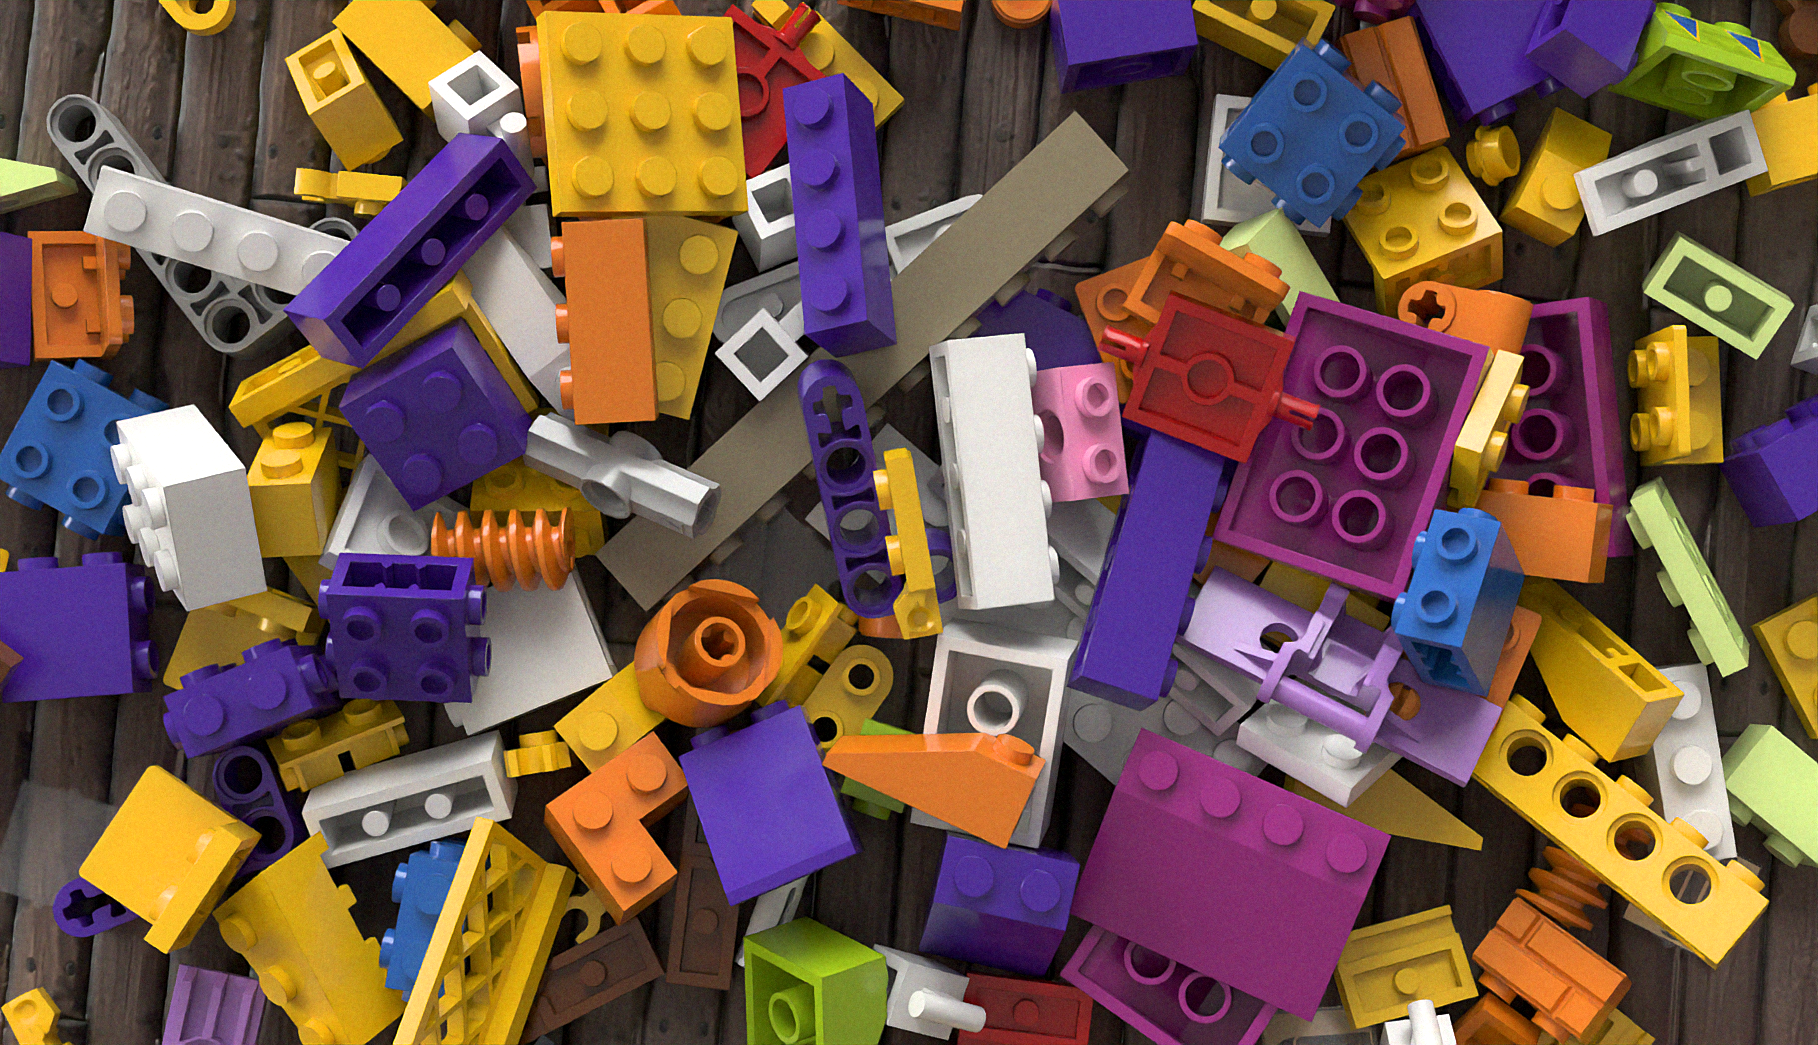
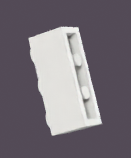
(1686, 766)
(411, 799)

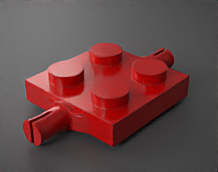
(765, 65)
(1208, 377)

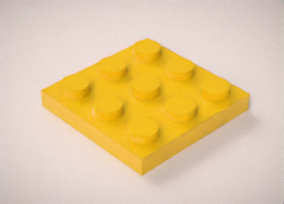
(641, 115)

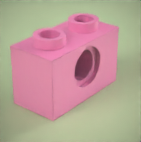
(1081, 432)

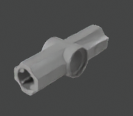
(622, 475)

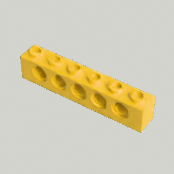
(1705, 928)

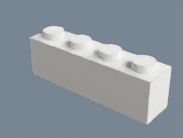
(993, 471)

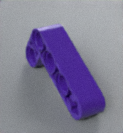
(856, 489)
(246, 805)

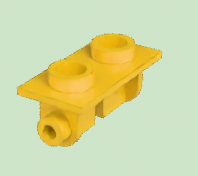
(813, 626)
(311, 747)

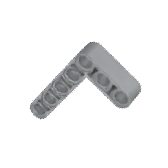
(225, 294)

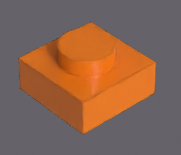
(1494, 1023)

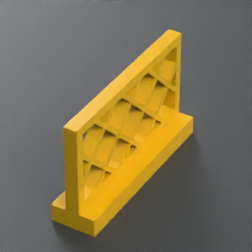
(305, 374)
(504, 946)

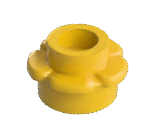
(1493, 154)

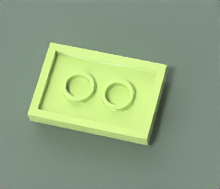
(1688, 578)

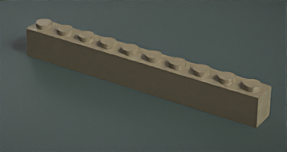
(933, 302)

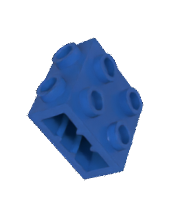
(1314, 134)
(64, 446)
(1459, 600)
(422, 892)

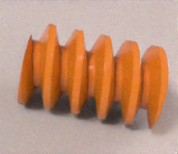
(511, 551)
(1570, 884)

